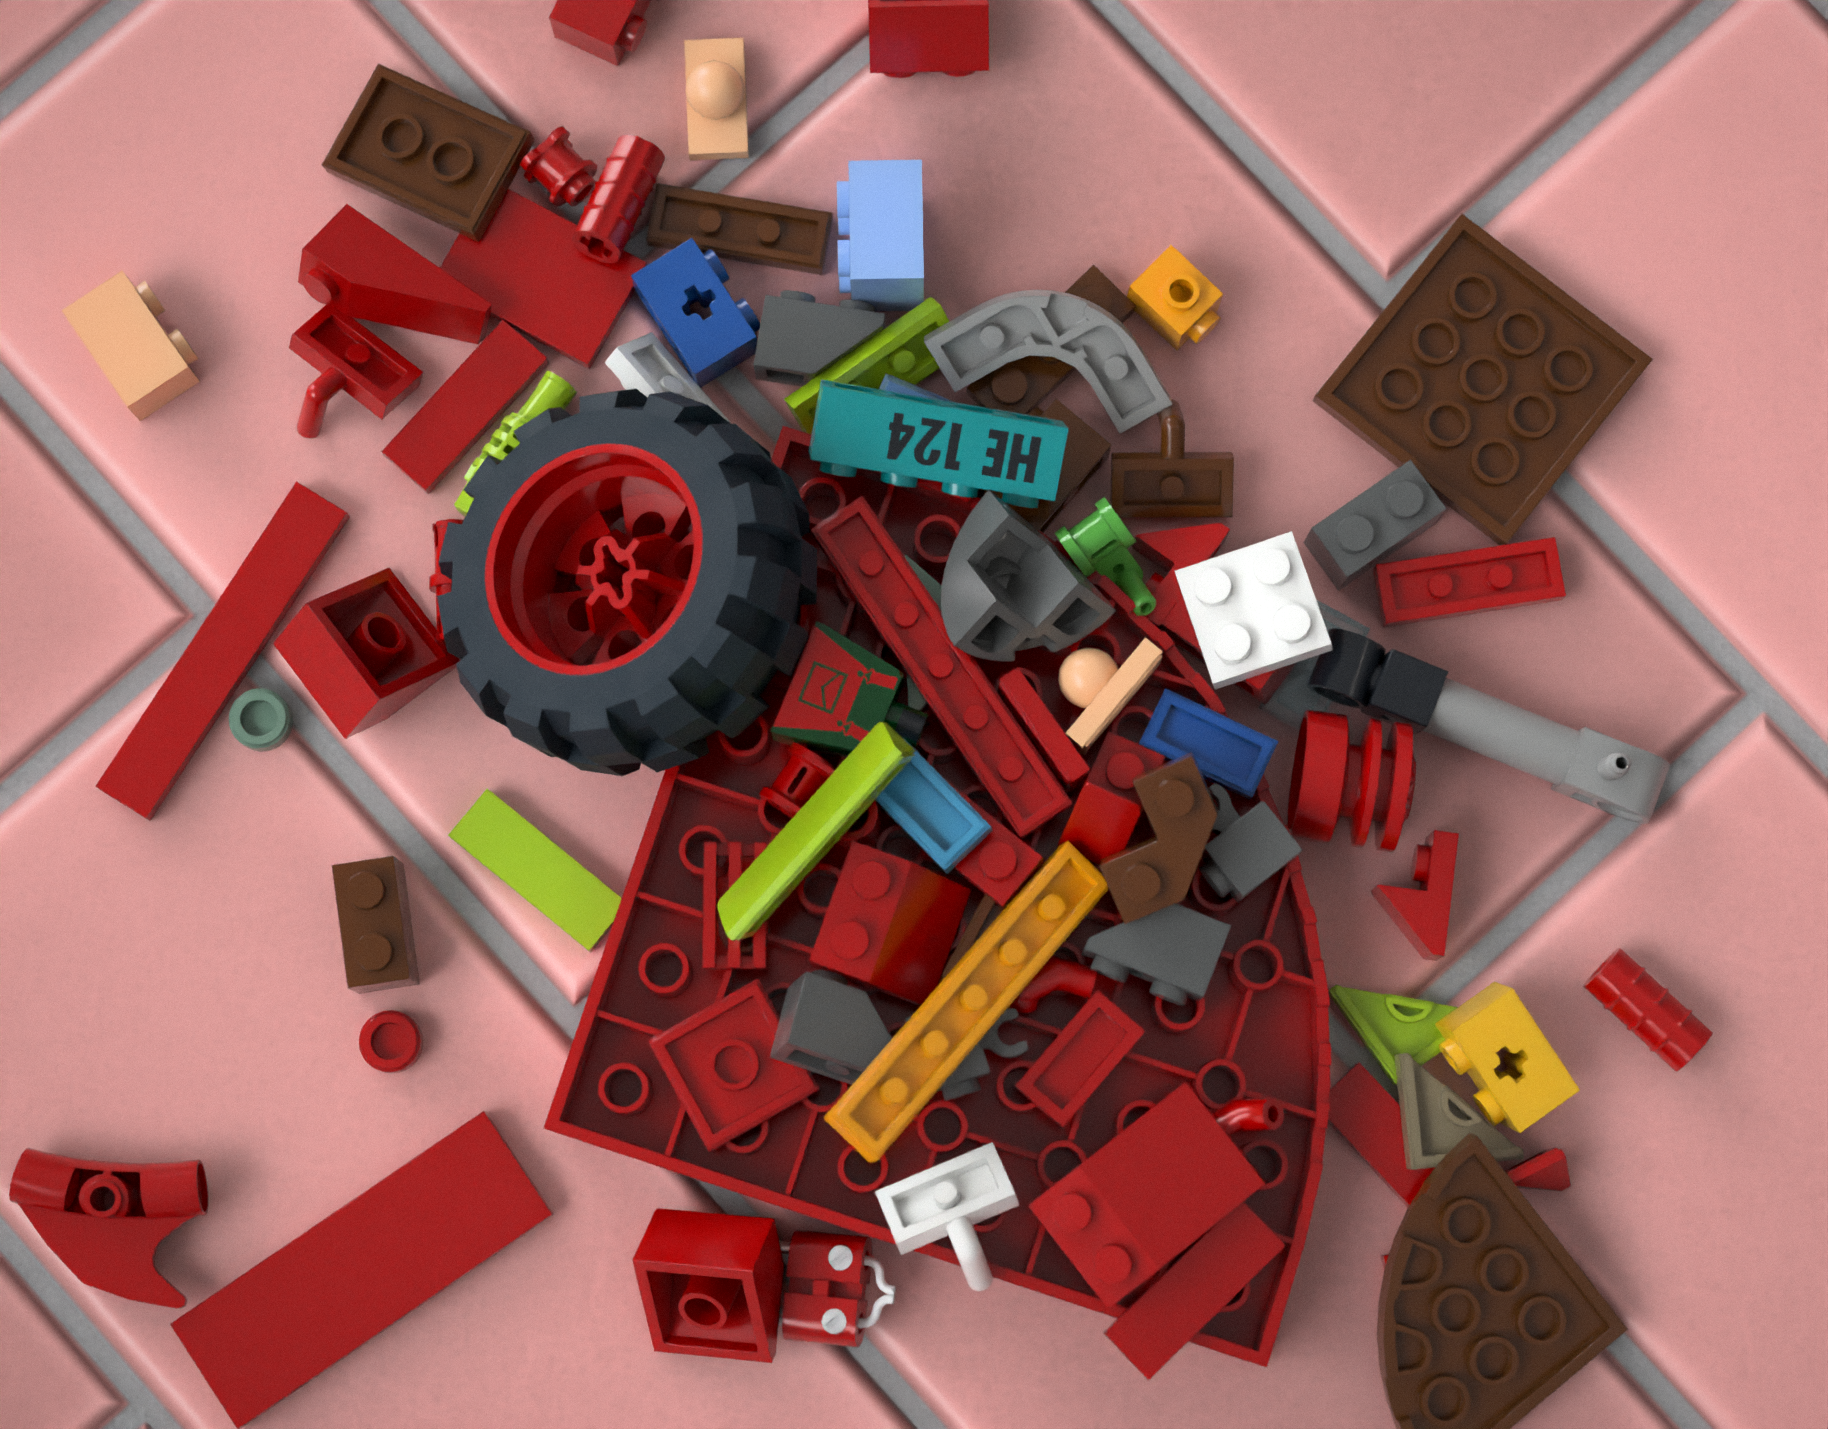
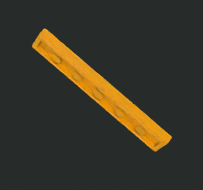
(967, 1002)

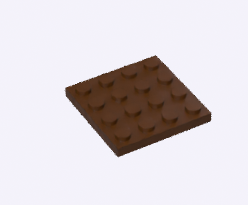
(1482, 379)

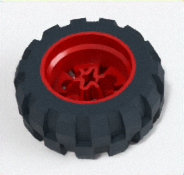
(659, 670)

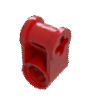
(815, 771)

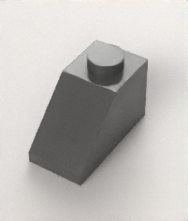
(829, 1027)

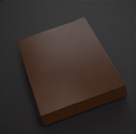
(428, 152)

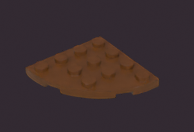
(1481, 1303)

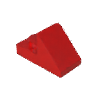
(1173, 551)
(1109, 800)
(1425, 912)

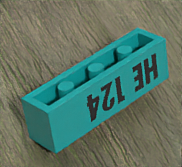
(937, 442)

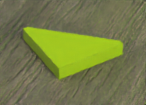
(1392, 1025)

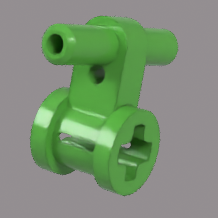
(1101, 546)

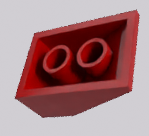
(1147, 1194)

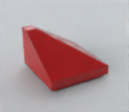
(1542, 1171)

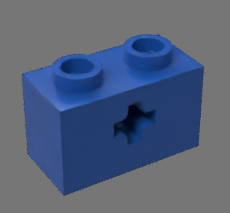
(674, 284)

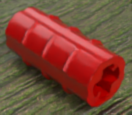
(618, 198)
(1648, 1009)

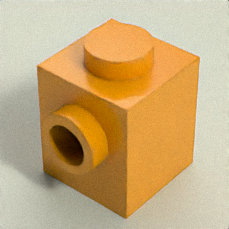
(1176, 299)

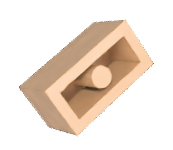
(131, 345)

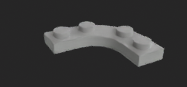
(1055, 327)

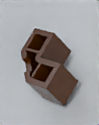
(1162, 867)

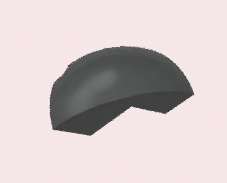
(1014, 588)

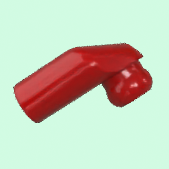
(1055, 974)
(1250, 1115)

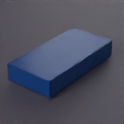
(1222, 747)

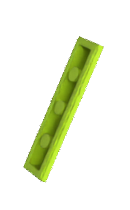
(813, 831)

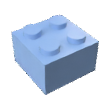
(885, 225)

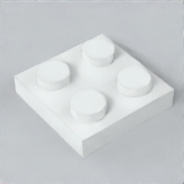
(1253, 610)

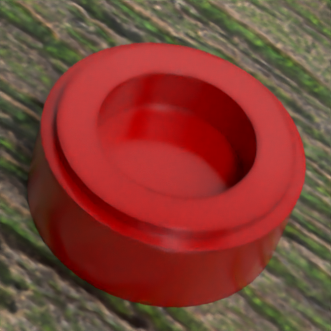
(391, 1041)

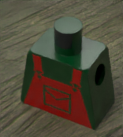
(842, 696)

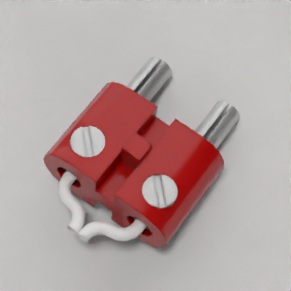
(829, 1288)

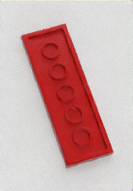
(361, 1269)

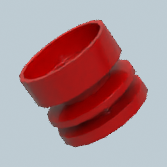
(1350, 780)

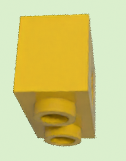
(1534, 1076)

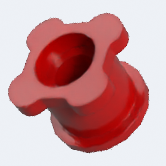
(560, 169)

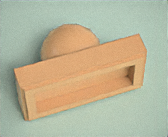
(716, 99)
(1095, 683)

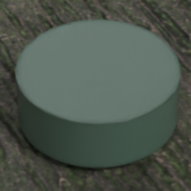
(260, 719)

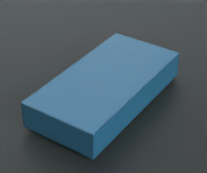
(933, 813)

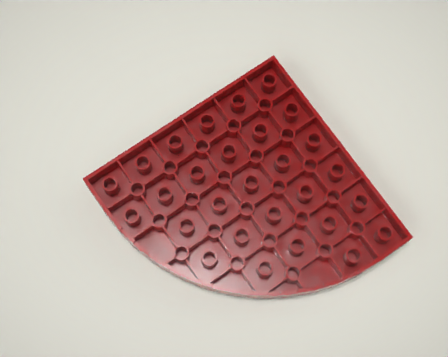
(1247, 1038)

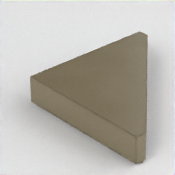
(1438, 1119)

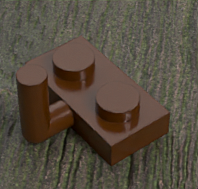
(1172, 480)

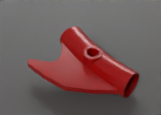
(116, 1245)

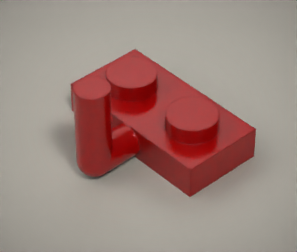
(350, 361)

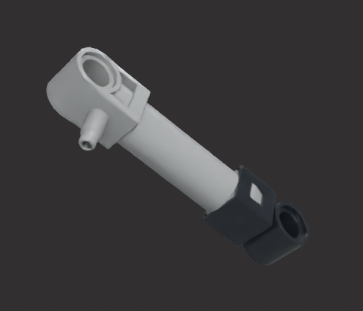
(1414, 692)

